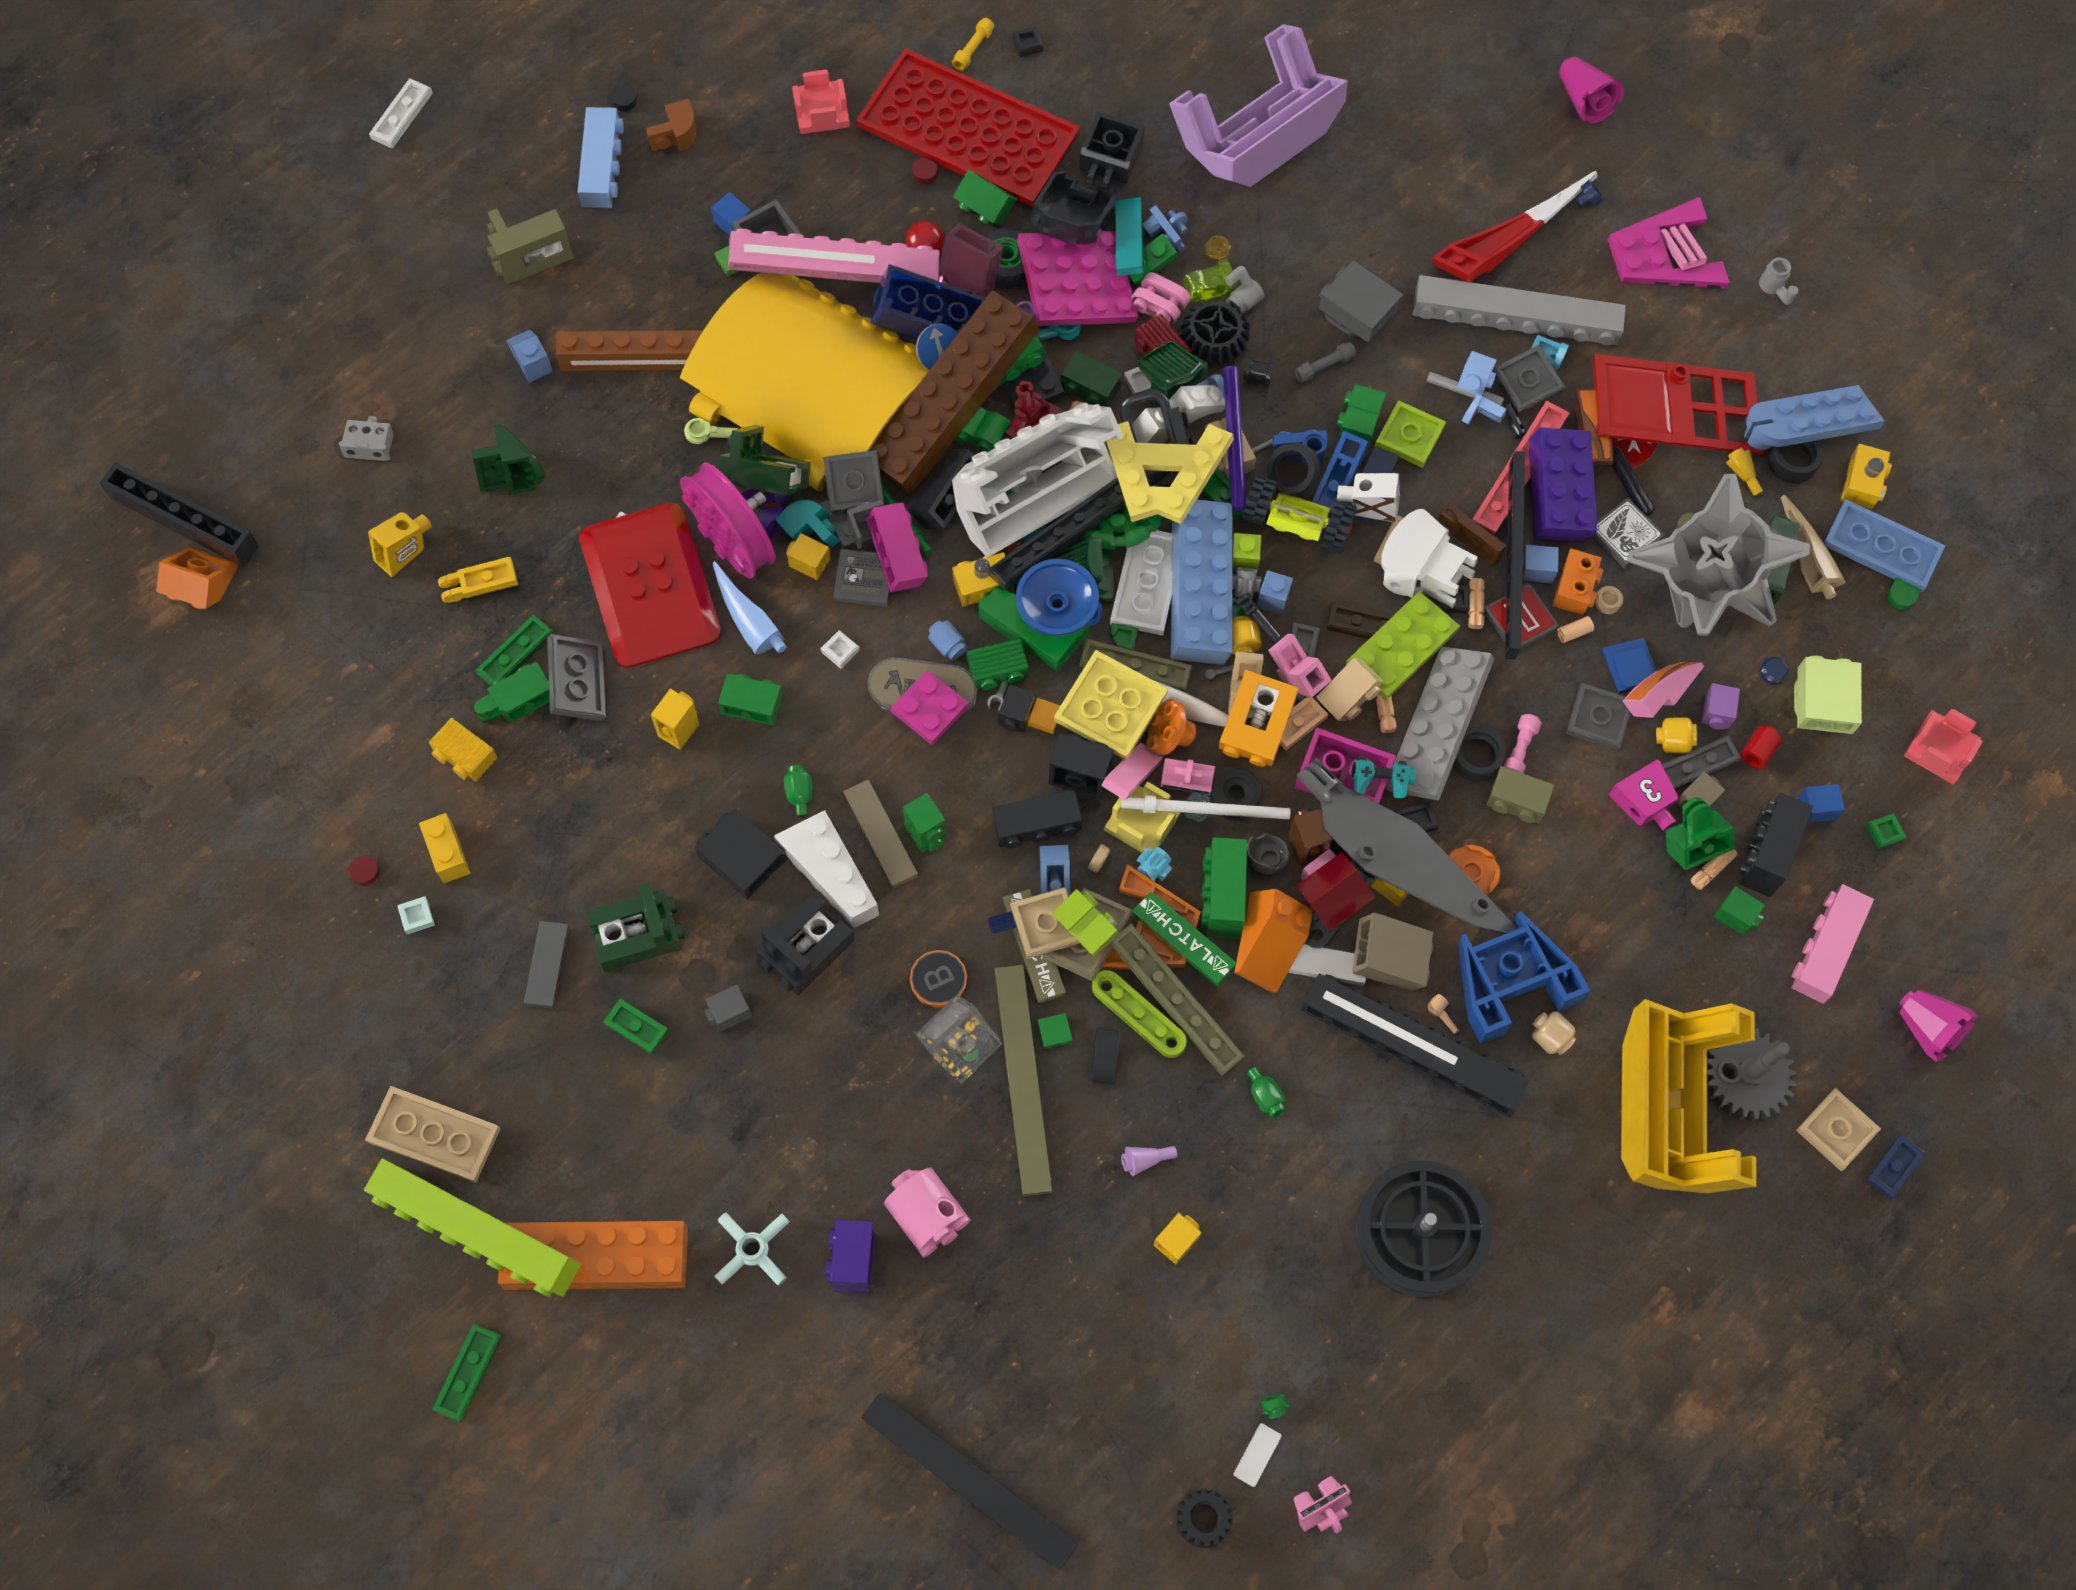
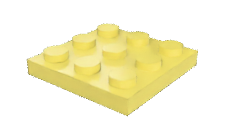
(1111, 704)

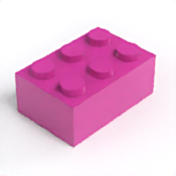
(1338, 755)

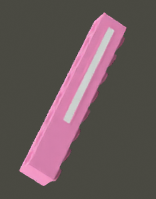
(826, 257)

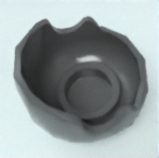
(1267, 854)

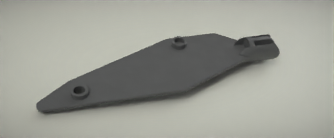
(1399, 851)

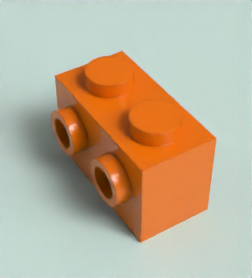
(1577, 582)

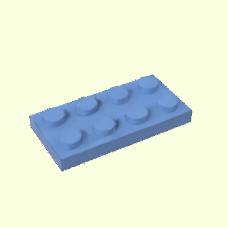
(1883, 545)

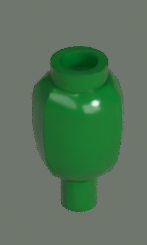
(798, 788)
(1267, 1093)

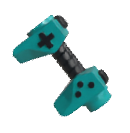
(1400, 775)

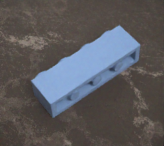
(599, 157)

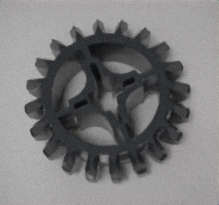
(1230, 336)

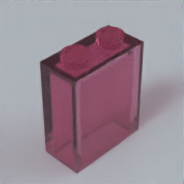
(969, 261)

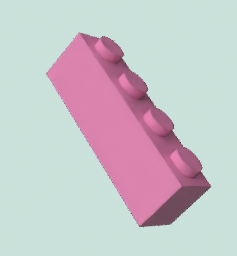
(1832, 943)

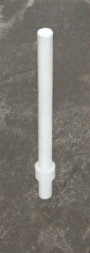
(1150, 804)

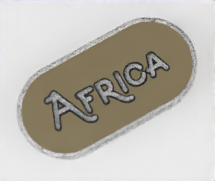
(896, 675)

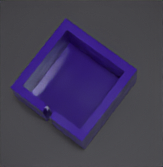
(852, 1256)

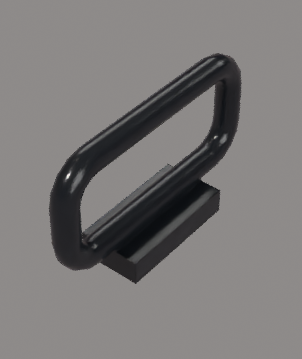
(1175, 419)

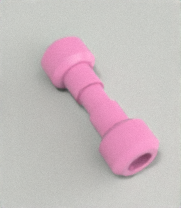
(1528, 727)

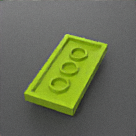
(1406, 642)

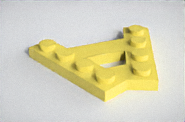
(1193, 461)

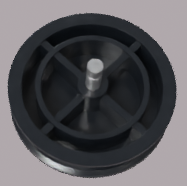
(1423, 1228)

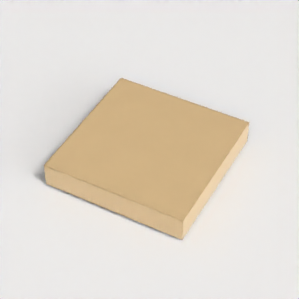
(1038, 927)
(1838, 1129)

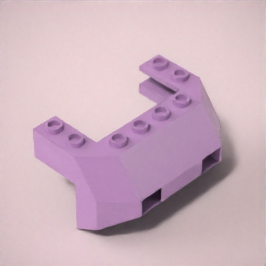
(1272, 125)

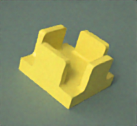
(1140, 828)

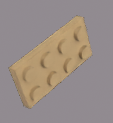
(433, 1134)

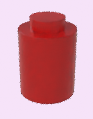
(1761, 747)

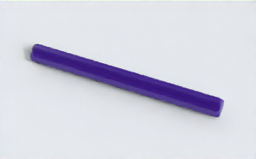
(1235, 450)

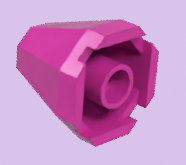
(1936, 1022)

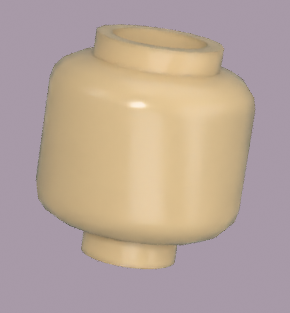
(1553, 1033)

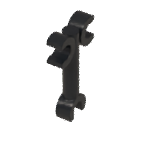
(1253, 610)

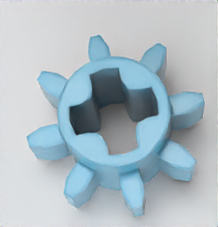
(1154, 863)

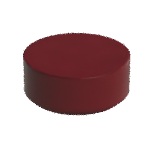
(924, 170)
(364, 870)

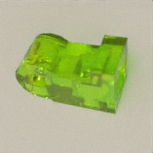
(1209, 282)

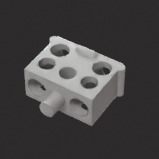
(367, 440)

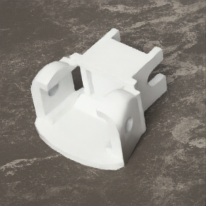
(1422, 552)

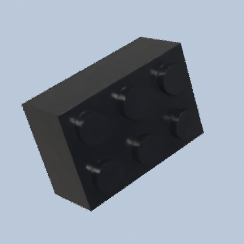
(1774, 844)

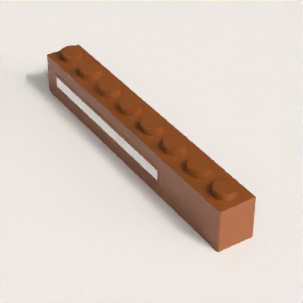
(624, 350)

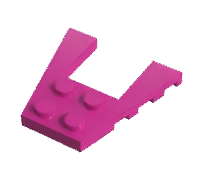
(1644, 257)

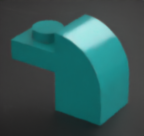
(804, 518)

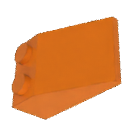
(1271, 937)

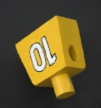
(398, 541)

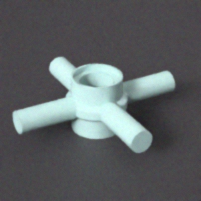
(743, 1240)

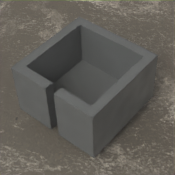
(767, 218)

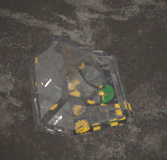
(959, 1038)

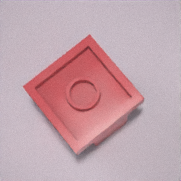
(820, 103)
(1944, 744)

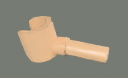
(1437, 1006)

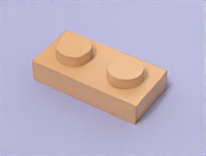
(1302, 720)

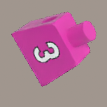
(1647, 796)

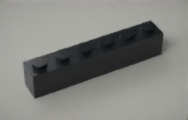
(179, 514)

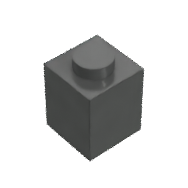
(727, 1008)

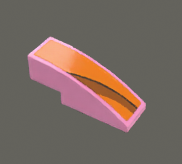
(1661, 688)

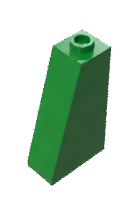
(1001, 613)

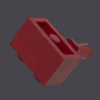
(1031, 409)

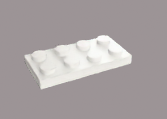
(1145, 585)

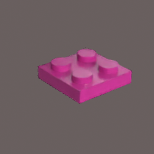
(929, 707)

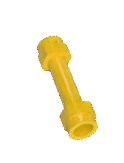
(963, 58)

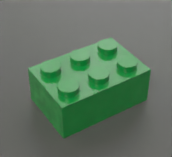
(1224, 888)

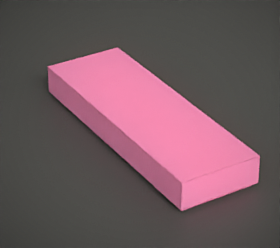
(1131, 773)

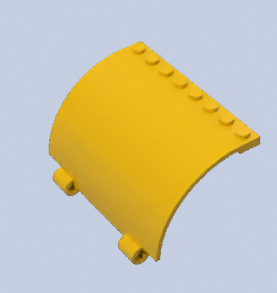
(801, 370)

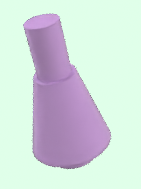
(1139, 1159)

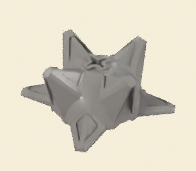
(1720, 561)

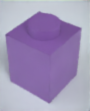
(1720, 706)

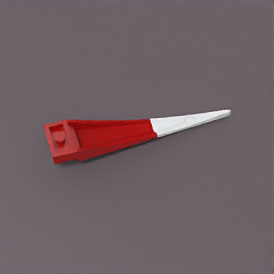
(1490, 247)

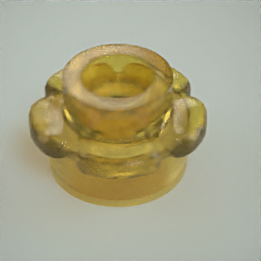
(1217, 242)

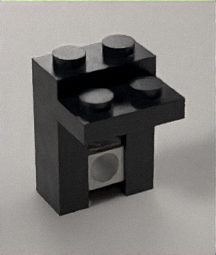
(787, 962)

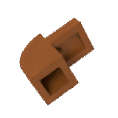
(679, 129)

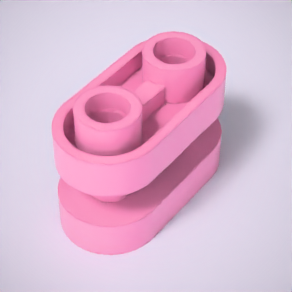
(1160, 297)

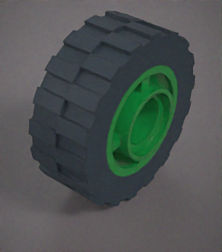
(1010, 270)

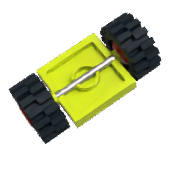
(1298, 515)

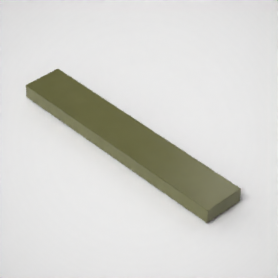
(1176, 999)

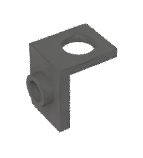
(859, 515)

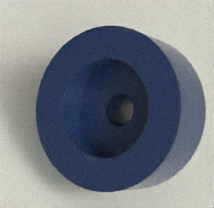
(1591, 193)

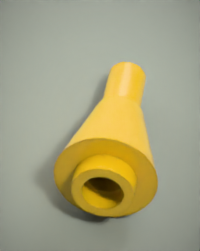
(1742, 464)

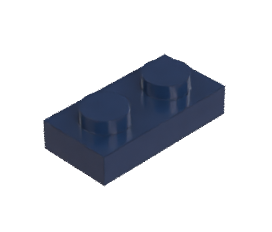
(1895, 1167)

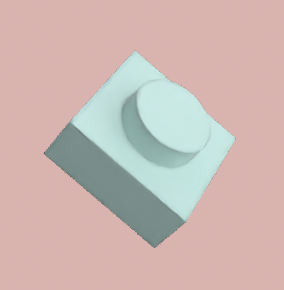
(416, 915)

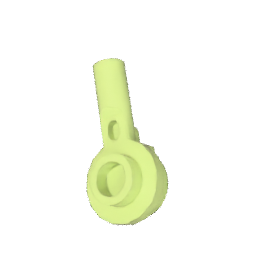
(699, 431)

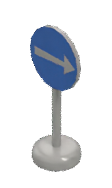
(933, 343)

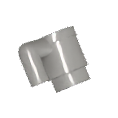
(1775, 278)
(1247, 294)

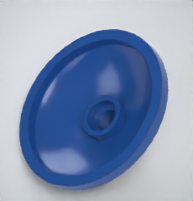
(1060, 583)

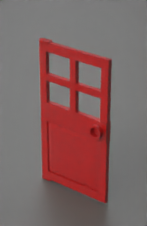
(1656, 406)

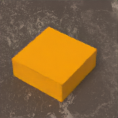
(1043, 716)

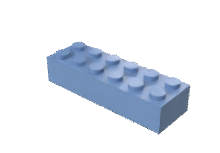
(1202, 584)

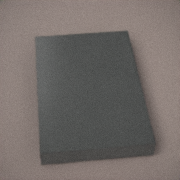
(576, 677)

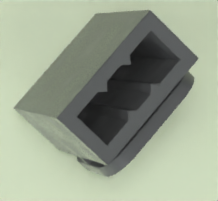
(1359, 302)

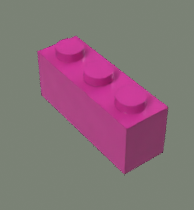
(897, 547)

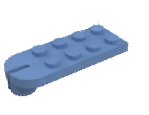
(1810, 418)

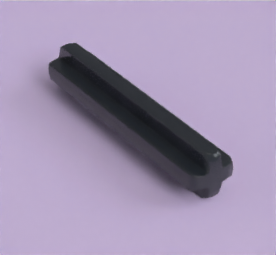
(1631, 482)

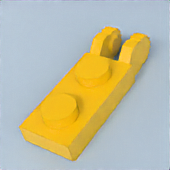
(479, 579)

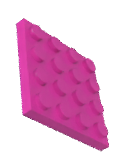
(1075, 281)

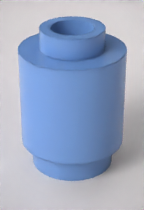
(947, 640)

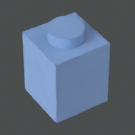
(1540, 564)
(1274, 592)

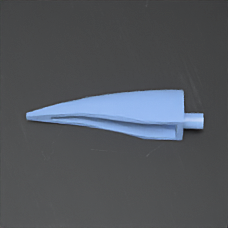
(749, 618)

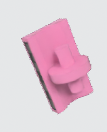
(1187, 776)
(1325, 1511)

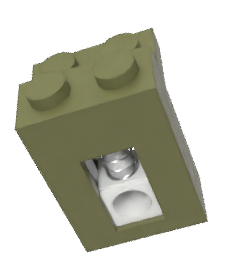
(527, 245)

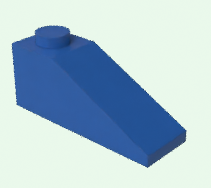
(1341, 468)

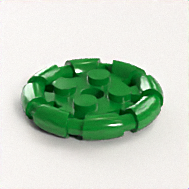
(1120, 523)

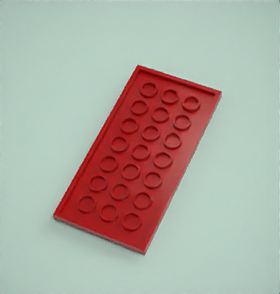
(968, 126)

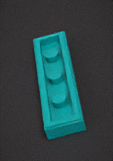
(1129, 237)

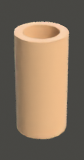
(1575, 629)

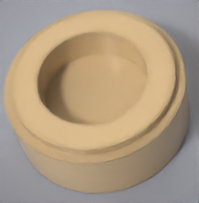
(1608, 600)
(1099, 858)

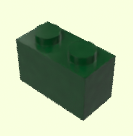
(1091, 380)

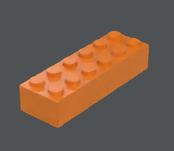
(613, 1253)

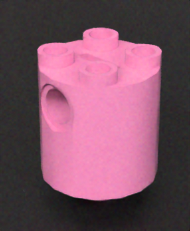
(925, 1210)

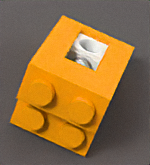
(1248, 740)

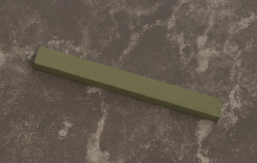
(1023, 1081)

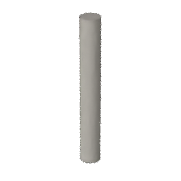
(1452, 385)

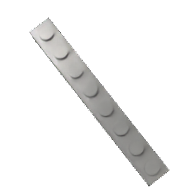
(1519, 310)

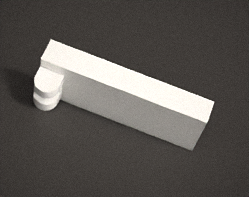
(1326, 961)

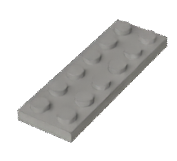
(1442, 718)

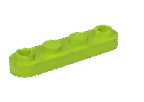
(1139, 1014)

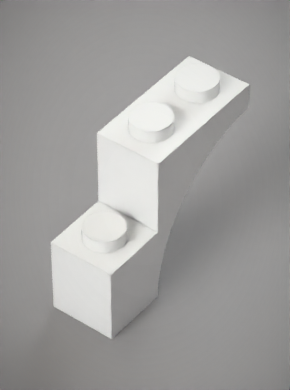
(1198, 402)

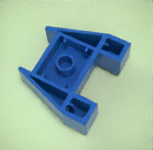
(1511, 968)

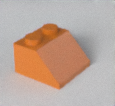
(195, 577)

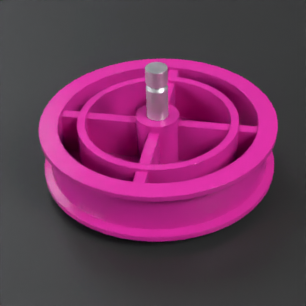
(728, 519)

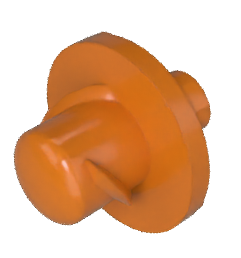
(1169, 728)

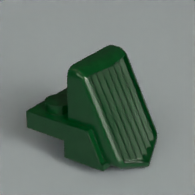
(1170, 368)
(507, 464)
(1096, 562)

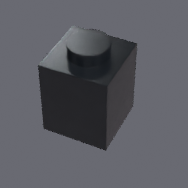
(1016, 709)

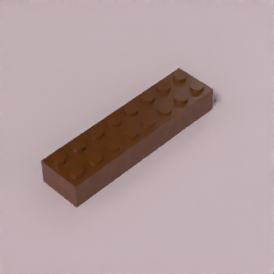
(953, 391)

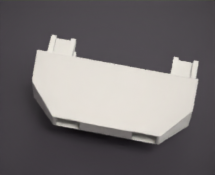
(1036, 497)

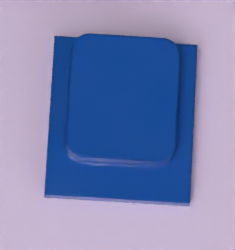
(1629, 663)

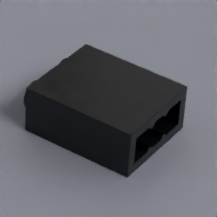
(740, 853)

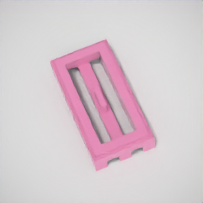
(1687, 246)

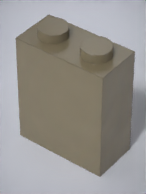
(1393, 952)

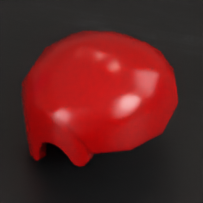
(925, 234)

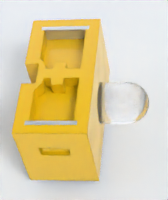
(1866, 476)
(973, 579)

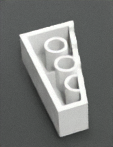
(825, 861)

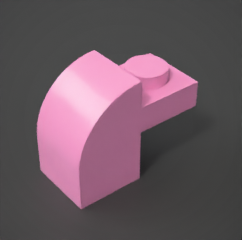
(1297, 668)

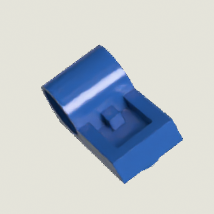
(1310, 438)

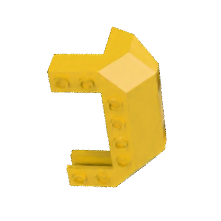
(1668, 1098)

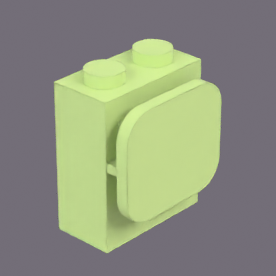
(1828, 695)

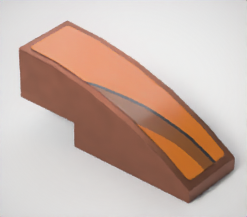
(1586, 415)

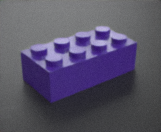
(1562, 485)

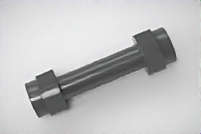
(1343, 353)

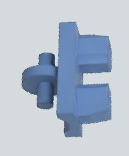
(1158, 222)

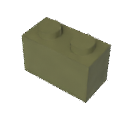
(1519, 795)

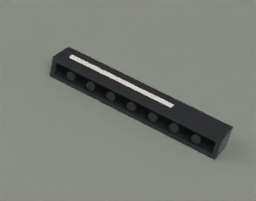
(1415, 1045)

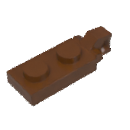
(1472, 534)

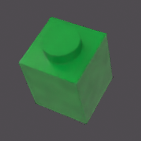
(1740, 911)

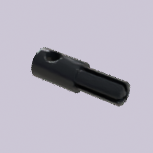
(1514, 422)

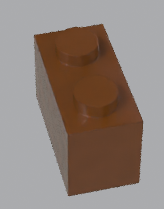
(1308, 836)

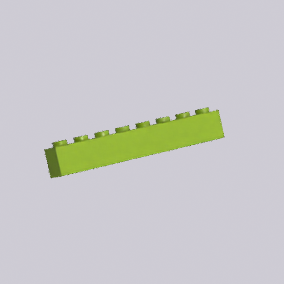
(473, 1228)

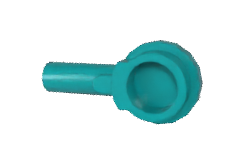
(1065, 332)

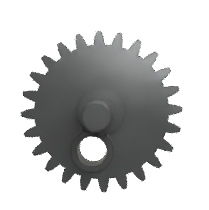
(1758, 1077)

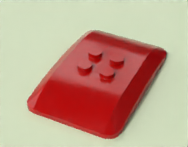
(649, 585)

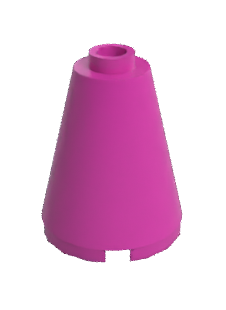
(1590, 89)

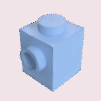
(1477, 373)

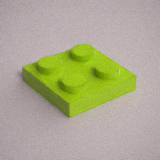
(1410, 433)

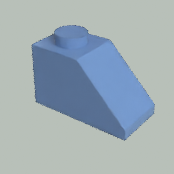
(530, 355)
(1054, 868)

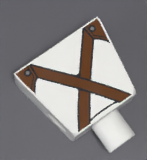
(1373, 495)

